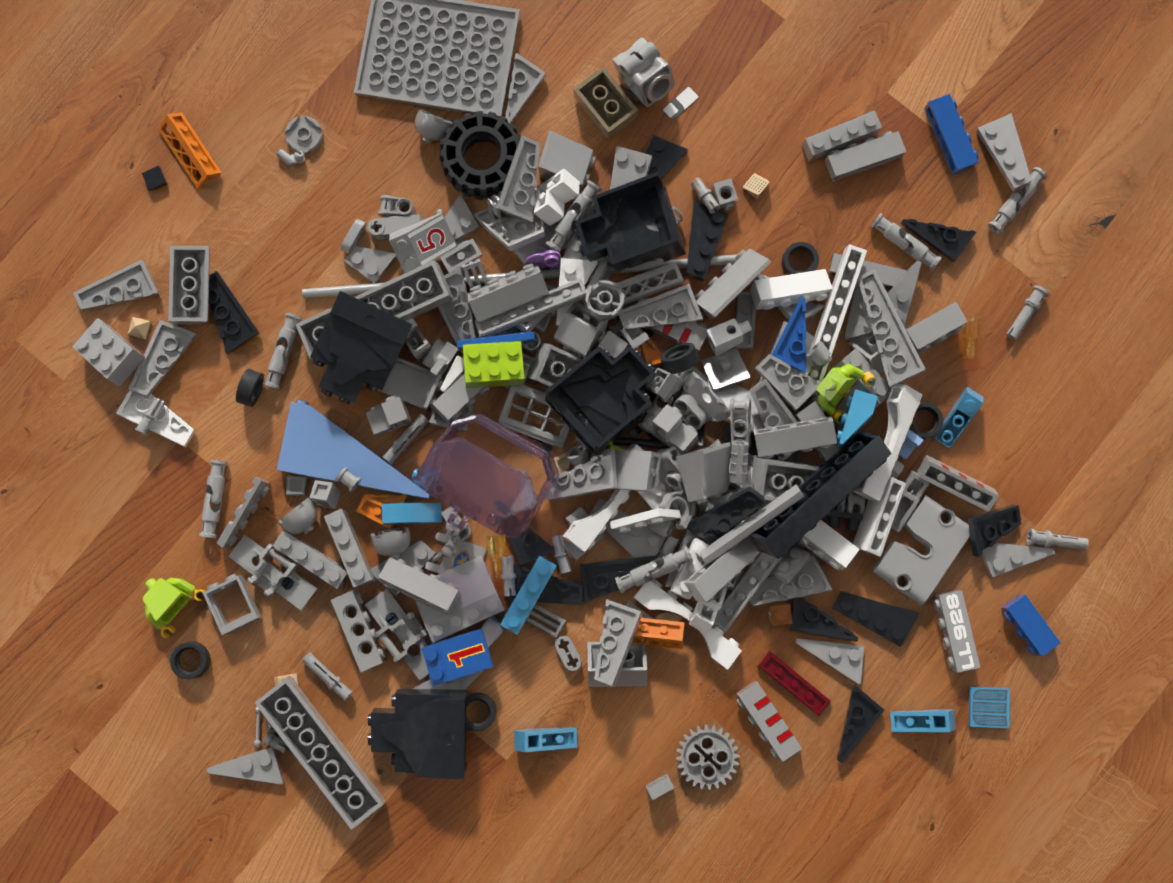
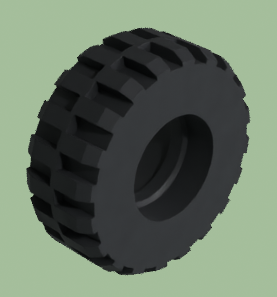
(461, 137)

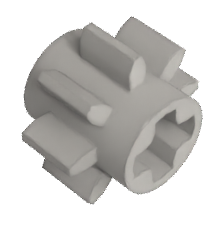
(456, 534)

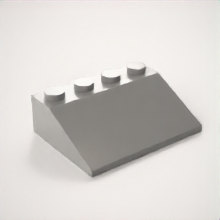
(731, 282)
(477, 600)

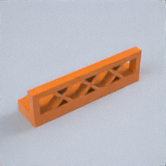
(189, 145)
(659, 633)

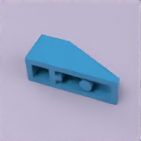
(923, 720)
(545, 739)

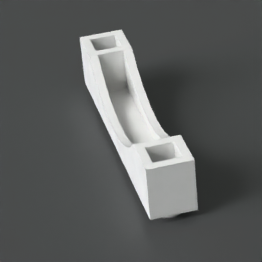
(901, 409)
(585, 530)
(720, 648)

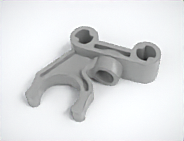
(674, 480)

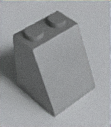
(565, 154)
(705, 472)

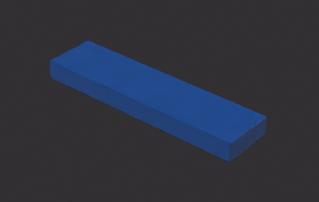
(526, 337)

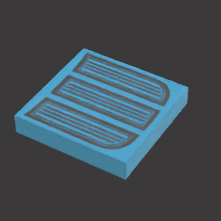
(989, 707)

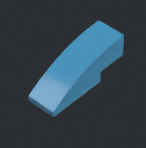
(411, 513)

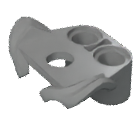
(693, 406)

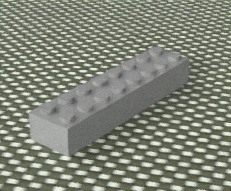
(402, 297)
(320, 752)

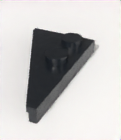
(810, 620)

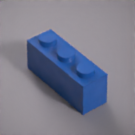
(1030, 625)

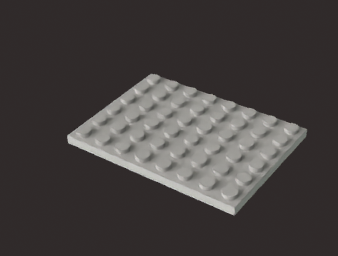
(438, 54)

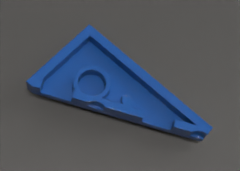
(791, 344)

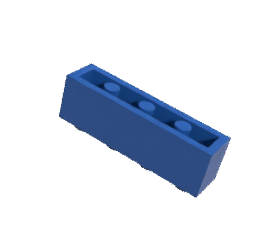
(951, 134)

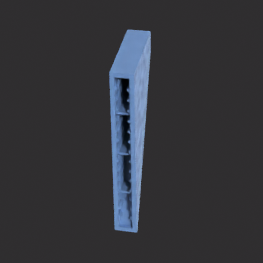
(321, 449)

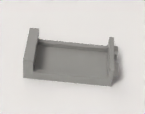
(413, 384)
(636, 470)

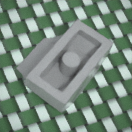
(463, 254)

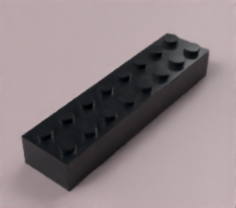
(822, 493)

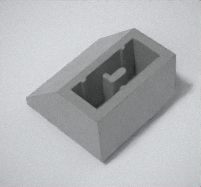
(580, 329)

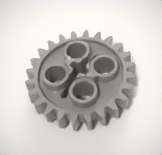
(695, 769)

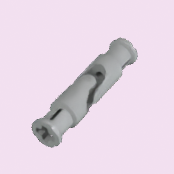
(1016, 202)
(567, 224)
(902, 239)
(280, 357)
(655, 410)
(214, 493)
(651, 571)

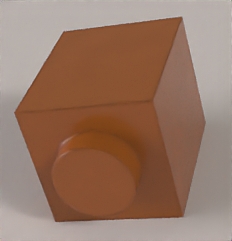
(779, 614)

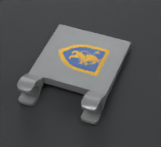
(463, 552)

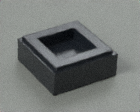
(154, 178)

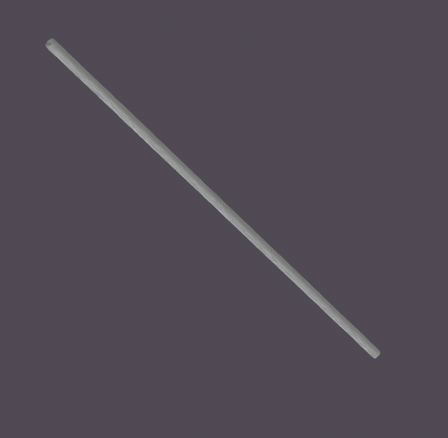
(547, 274)

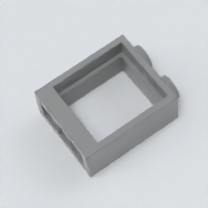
(216, 610)

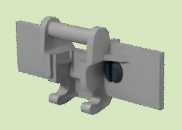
(270, 578)
(406, 627)

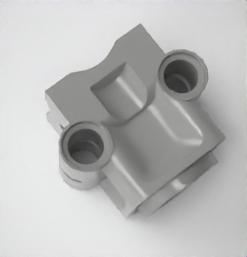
(644, 72)

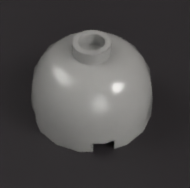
(431, 126)
(604, 300)
(300, 518)
(391, 542)

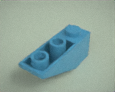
(859, 413)
(959, 417)

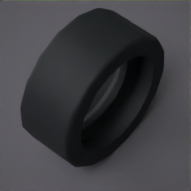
(800, 246)
(679, 358)
(249, 387)
(938, 421)
(175, 664)
(492, 711)

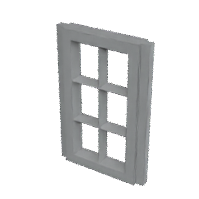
(522, 427)

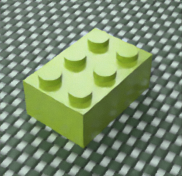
(493, 364)

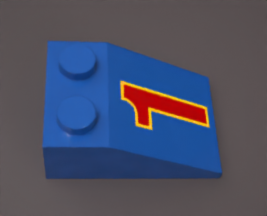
(457, 657)

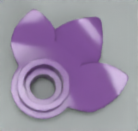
(550, 259)

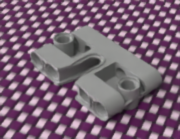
(942, 545)

